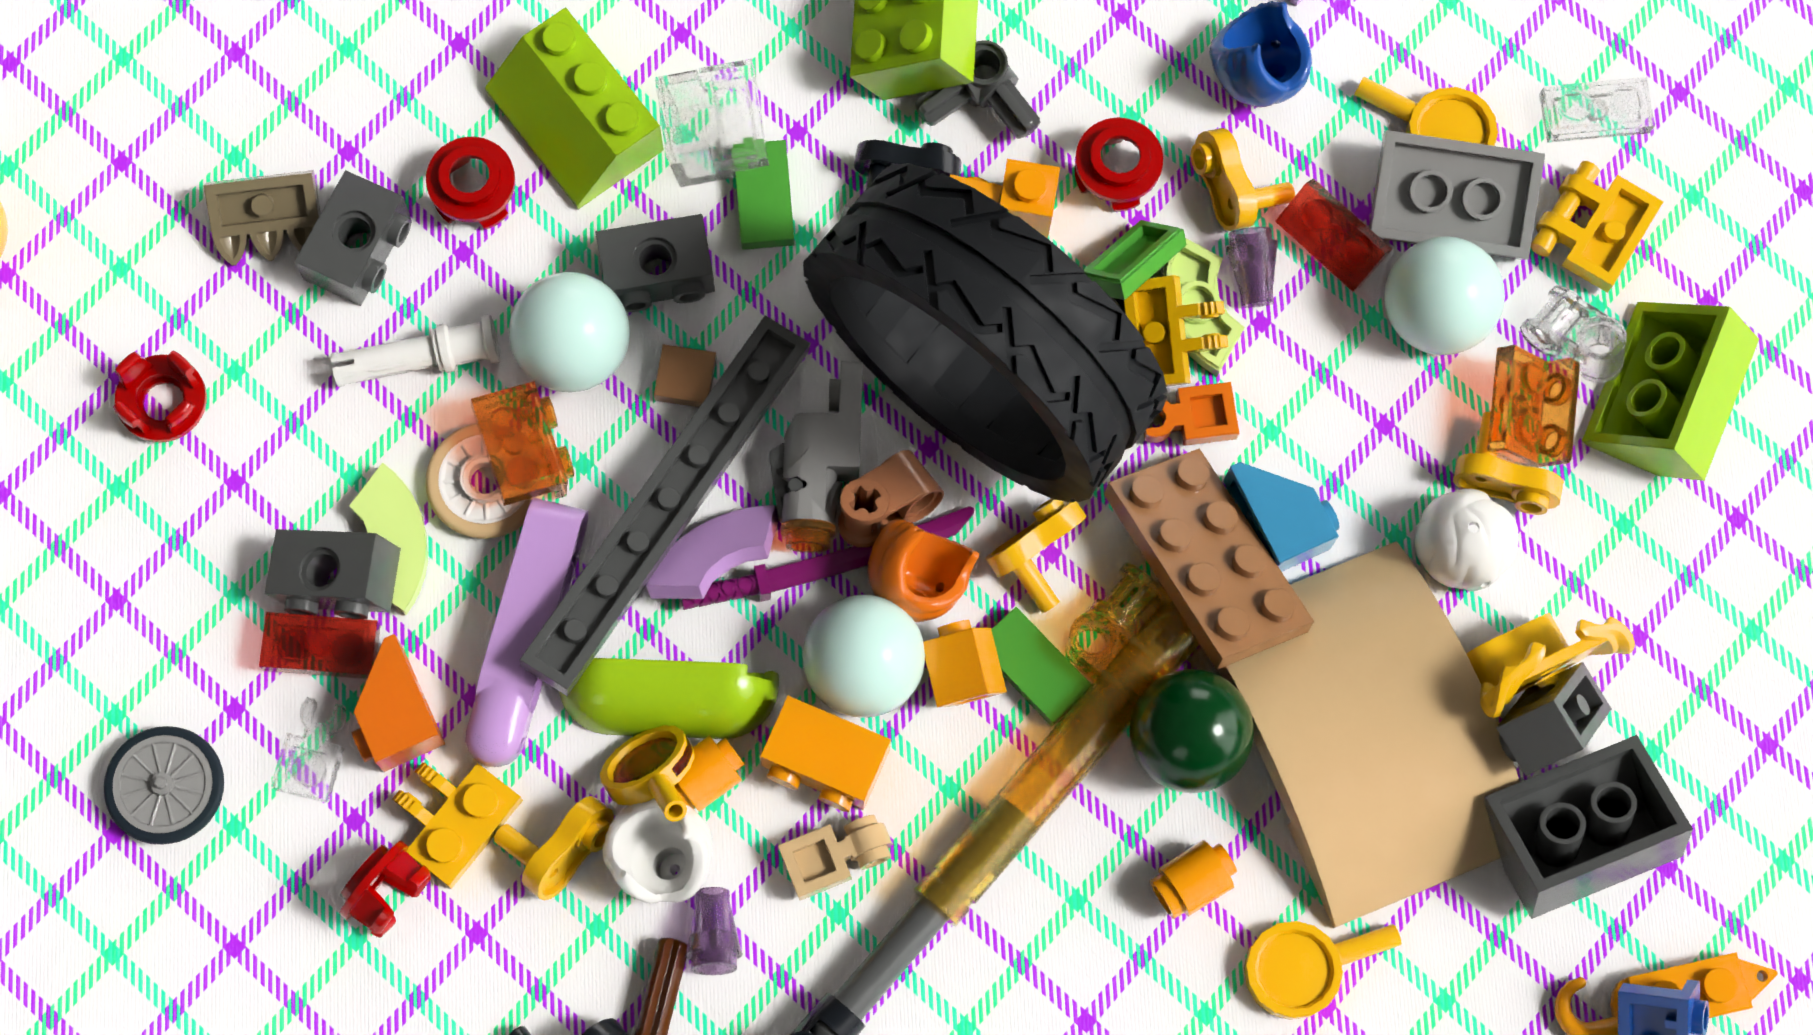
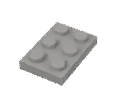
(1456, 190)

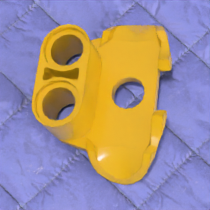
(1537, 653)

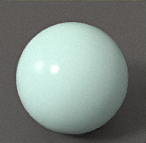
(1444, 295)
(569, 332)
(863, 656)

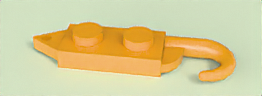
(1724, 982)

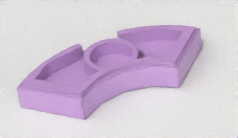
(712, 551)

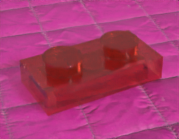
(1333, 235)
(319, 645)

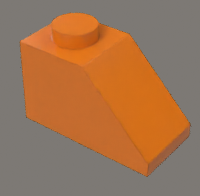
(394, 711)

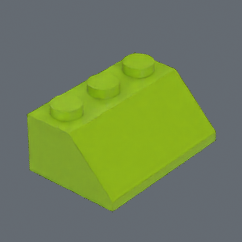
(574, 109)
(1673, 388)

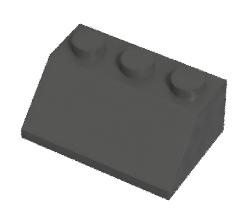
(1586, 826)

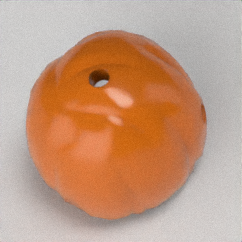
(919, 570)

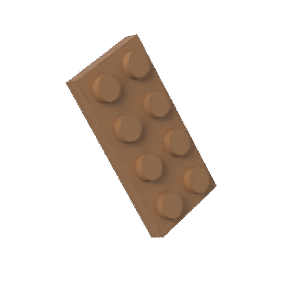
(1208, 558)

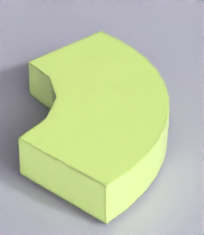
(1199, 284)
(392, 512)

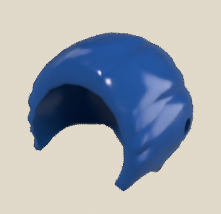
(1262, 56)

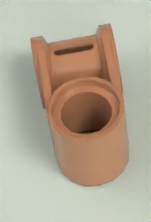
(889, 492)

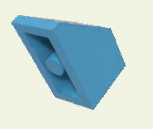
(1283, 514)

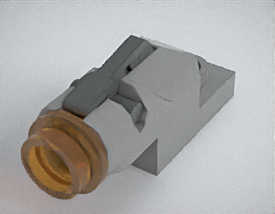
(811, 461)

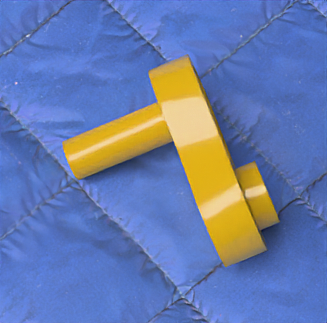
(1232, 194)
(1528, 487)
(1053, 521)
(557, 860)

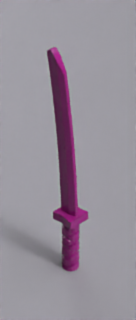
(765, 581)

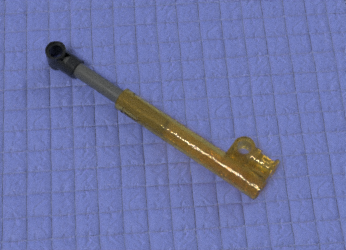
(1141, 645)

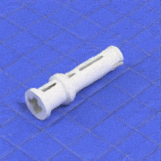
(442, 349)

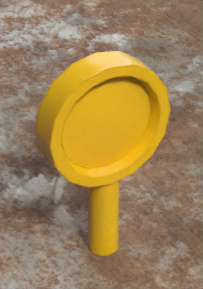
(1441, 114)
(1299, 969)

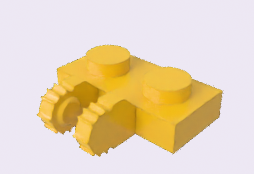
(1159, 318)
(462, 824)

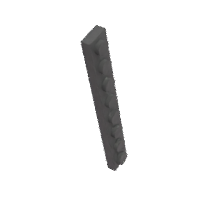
(664, 506)

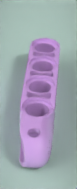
(533, 590)

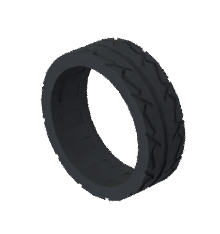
(987, 331)

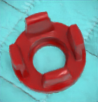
(1120, 188)
(483, 205)
(140, 375)
(382, 865)

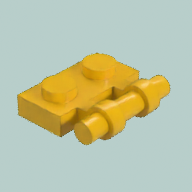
(1611, 233)

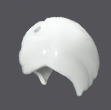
(1454, 552)
(643, 839)

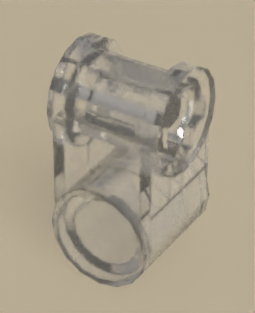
(1570, 327)

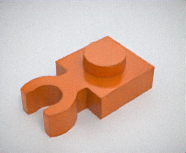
(1200, 414)

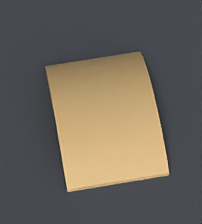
(1376, 737)

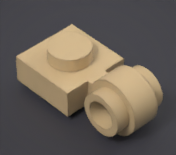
(818, 860)

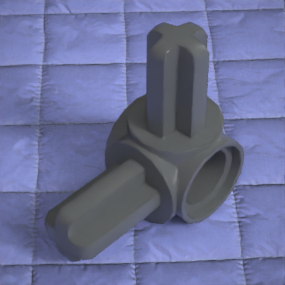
(995, 92)

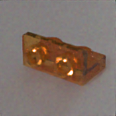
(1533, 408)
(520, 443)

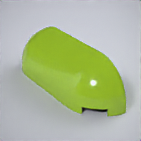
(692, 695)

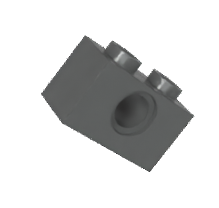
(353, 209)
(675, 240)
(306, 558)
(1553, 719)

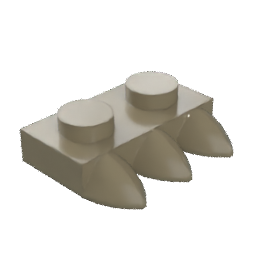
(263, 210)

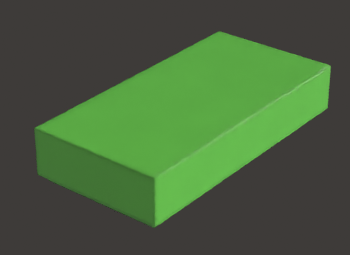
(766, 201)
(1135, 258)
(1037, 667)

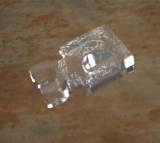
(310, 761)

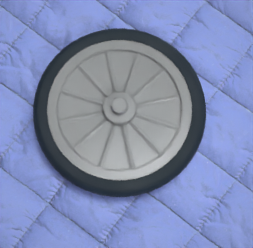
(163, 785)

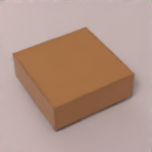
(684, 375)

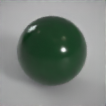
(1191, 730)

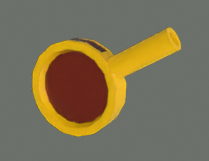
(649, 768)

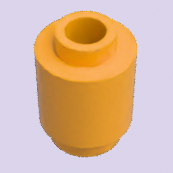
(710, 774)
(1194, 879)

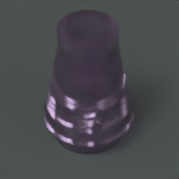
(1253, 263)
(713, 934)

